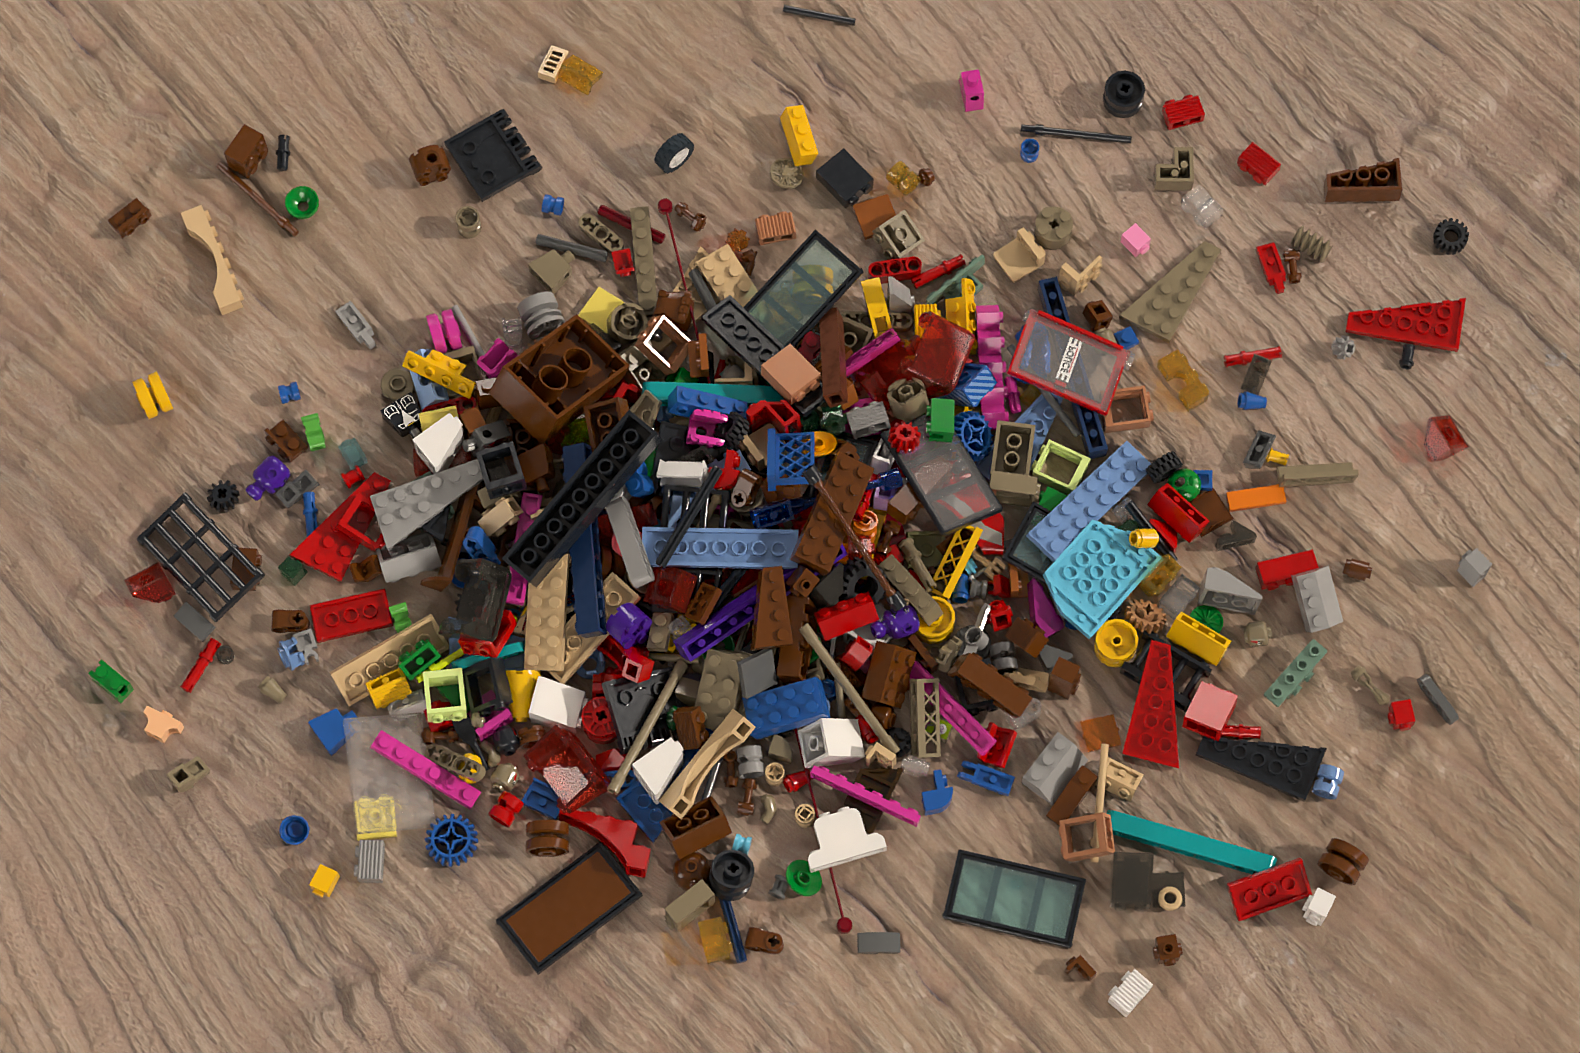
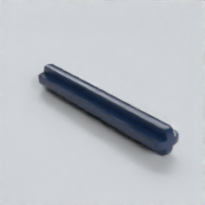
(733, 930)

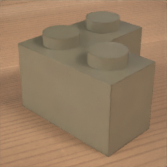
(1177, 175)

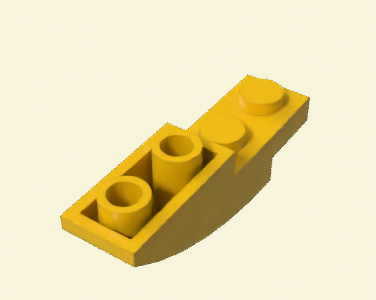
(876, 306)

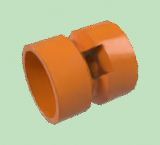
(867, 526)

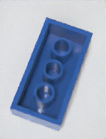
(786, 707)

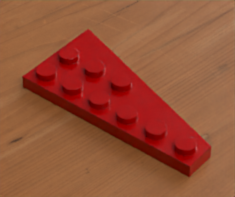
(1418, 324)
(329, 548)
(1153, 720)

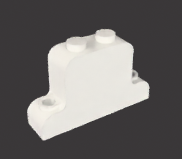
(842, 840)

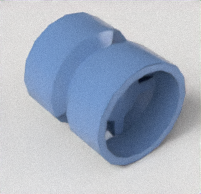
(1328, 782)

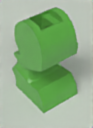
(314, 432)
(400, 616)

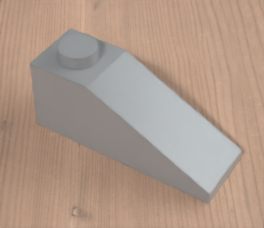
(899, 297)

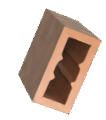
(791, 374)

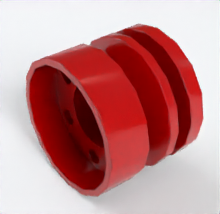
(598, 731)

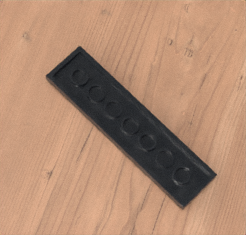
(753, 344)

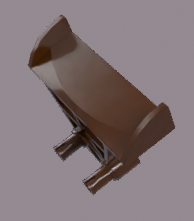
(455, 540)

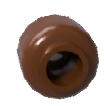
(884, 714)

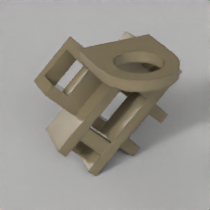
(947, 653)

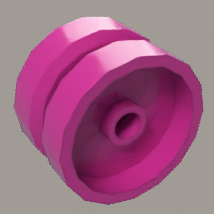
(445, 331)

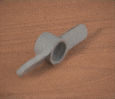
(977, 630)

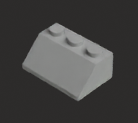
(409, 557)
(1317, 599)
(1054, 768)

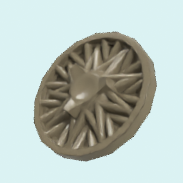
(786, 174)
(397, 384)

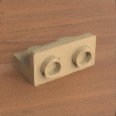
(1030, 679)
(883, 755)
(1121, 780)

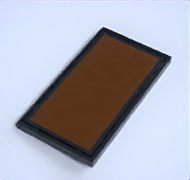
(569, 908)

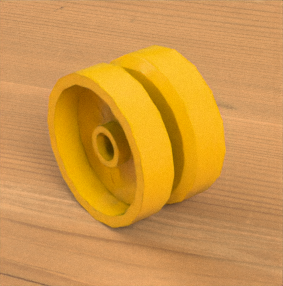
(150, 396)
(941, 628)
(1126, 642)

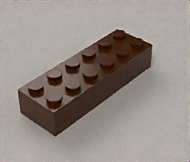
(822, 531)

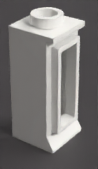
(682, 473)

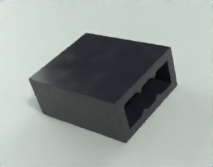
(845, 178)

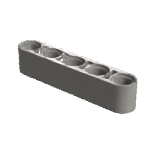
(629, 542)

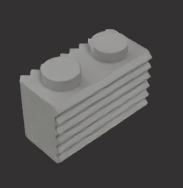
(868, 419)
(1474, 566)
(370, 861)

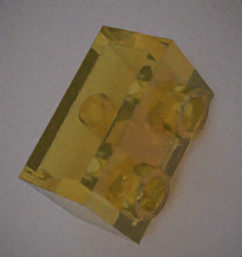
(1159, 576)
(714, 940)

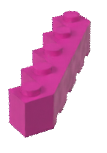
(989, 353)

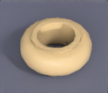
(1169, 890)

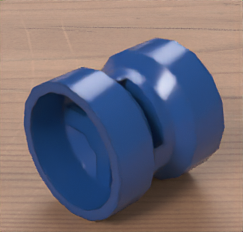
(1029, 146)
(552, 204)
(289, 392)
(829, 688)

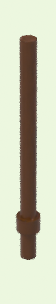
(281, 220)

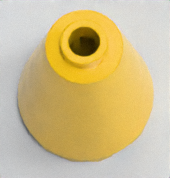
(522, 689)

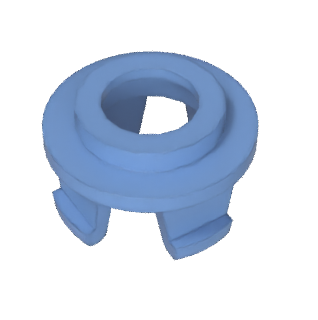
(288, 659)
(600, 660)

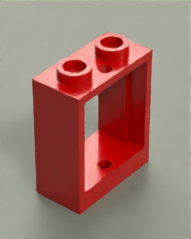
(353, 533)

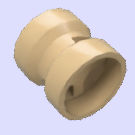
(773, 770)
(802, 818)

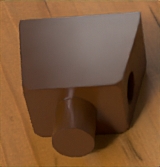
(537, 467)

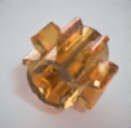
(737, 240)

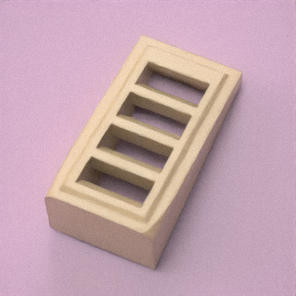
(549, 76)

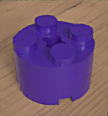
(629, 625)

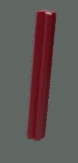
(625, 221)

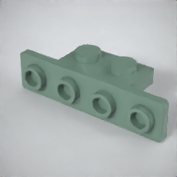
(953, 288)
(1296, 673)

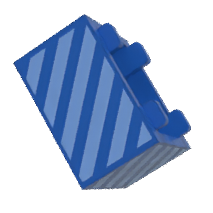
(972, 385)

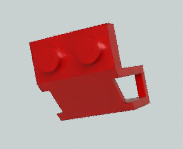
(772, 413)

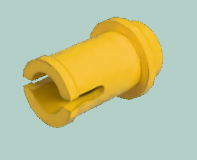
(1277, 457)

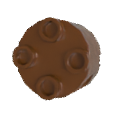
(430, 165)

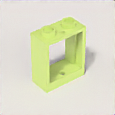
(1066, 453)
(443, 678)

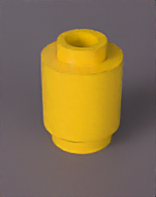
(1144, 538)

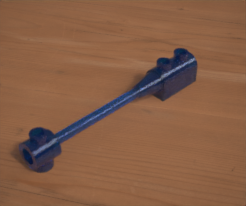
(786, 509)

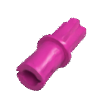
(1013, 394)

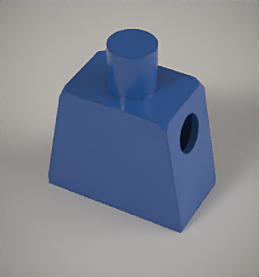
(330, 729)

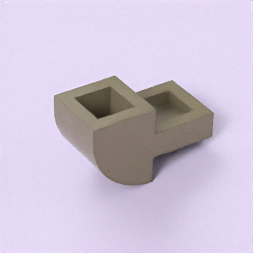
(186, 775)

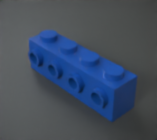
(685, 400)

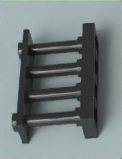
(1182, 699)

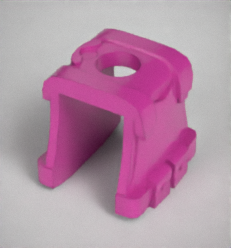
(496, 358)
(707, 420)

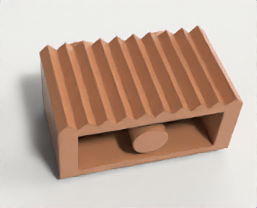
(775, 228)

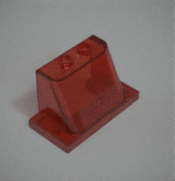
(882, 371)

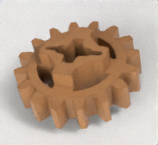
(1145, 616)

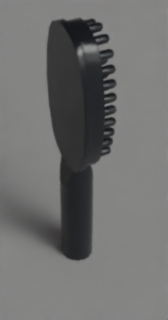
(468, 735)

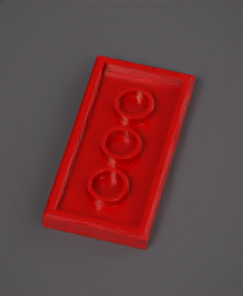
(351, 615)
(1269, 889)

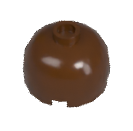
(691, 870)

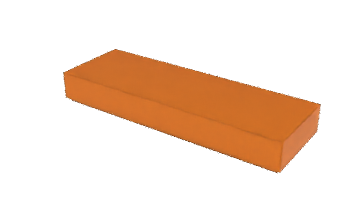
(1255, 498)

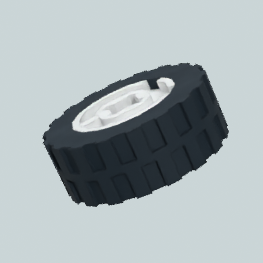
(674, 153)

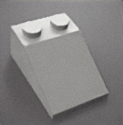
(1227, 592)

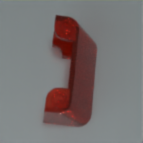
(938, 355)
(567, 768)

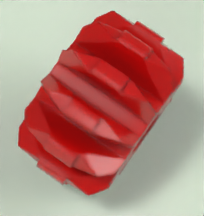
(904, 437)

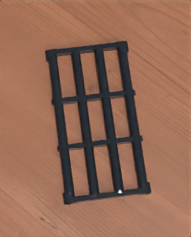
(726, 496)
(205, 575)

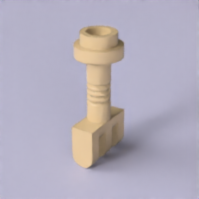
(991, 566)

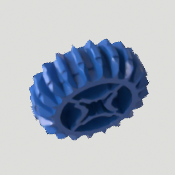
(974, 434)
(444, 840)

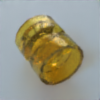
(903, 178)

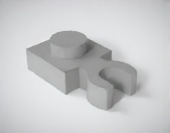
(306, 644)

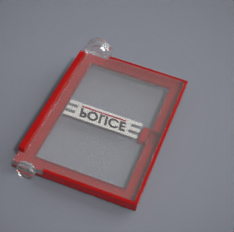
(1069, 361)

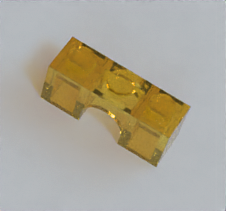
(1176, 366)

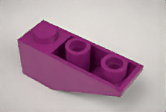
(1042, 610)

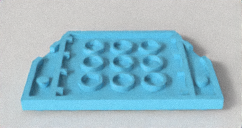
(1097, 575)

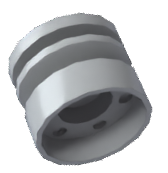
(540, 314)

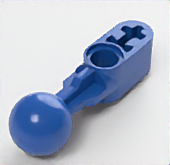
(480, 545)

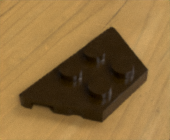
(879, 780)

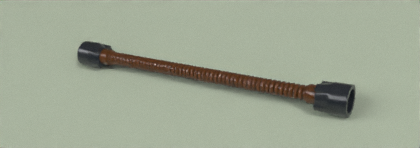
(814, 478)

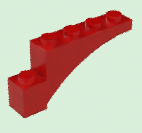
(632, 661)
(616, 835)

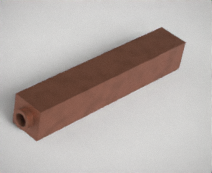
(833, 358)

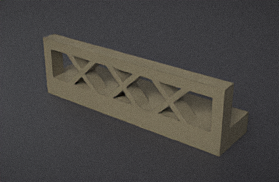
(1316, 474)
(918, 714)

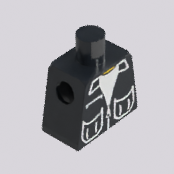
(403, 416)

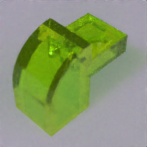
(578, 433)

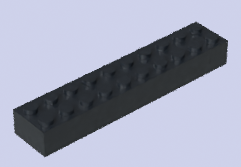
(582, 498)

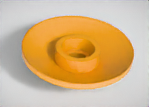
(824, 443)

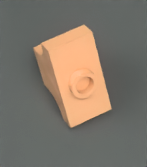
(161, 724)

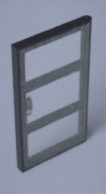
(946, 481)

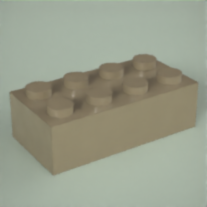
(719, 685)

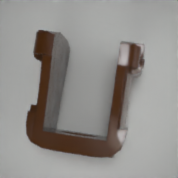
(675, 307)

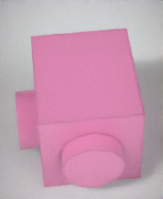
(1136, 240)

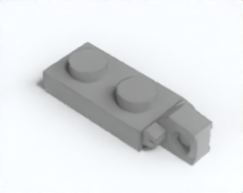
(356, 324)

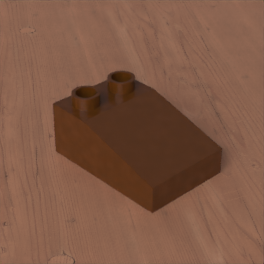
(558, 378)

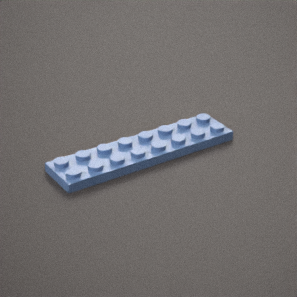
(1089, 500)
(724, 547)

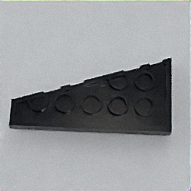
(1272, 764)

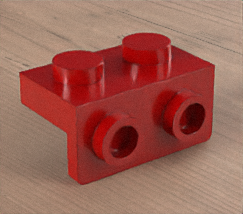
(1000, 751)

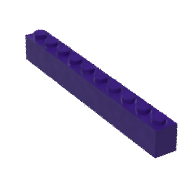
(727, 620)

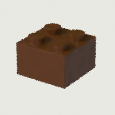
(246, 151)

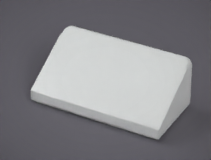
(412, 704)

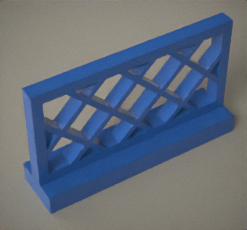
(776, 459)

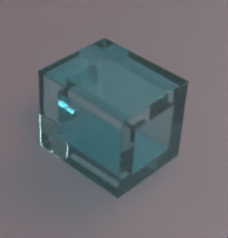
(352, 453)

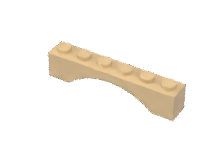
(199, 228)
(683, 790)

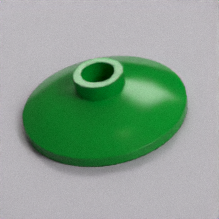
(801, 879)

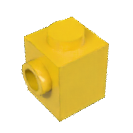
(324, 881)

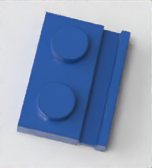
(542, 799)

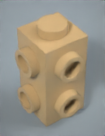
(499, 517)

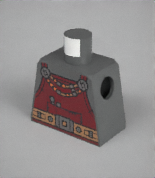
(487, 437)

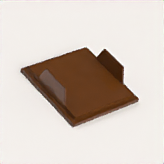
(1213, 509)

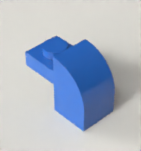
(939, 799)

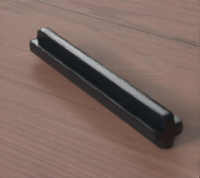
(1142, 521)

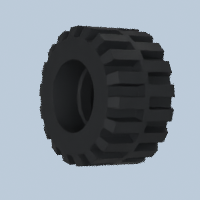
(853, 572)

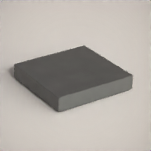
(757, 673)

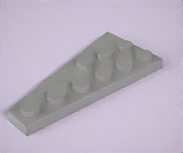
(417, 502)

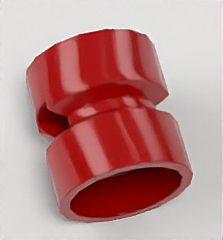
(506, 808)

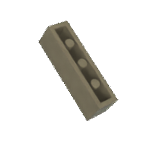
(910, 589)

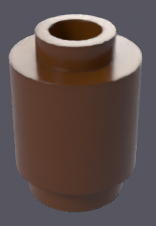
(1357, 569)

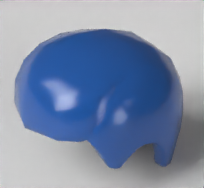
(294, 830)

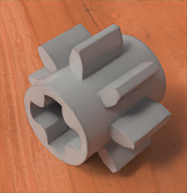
(1343, 347)

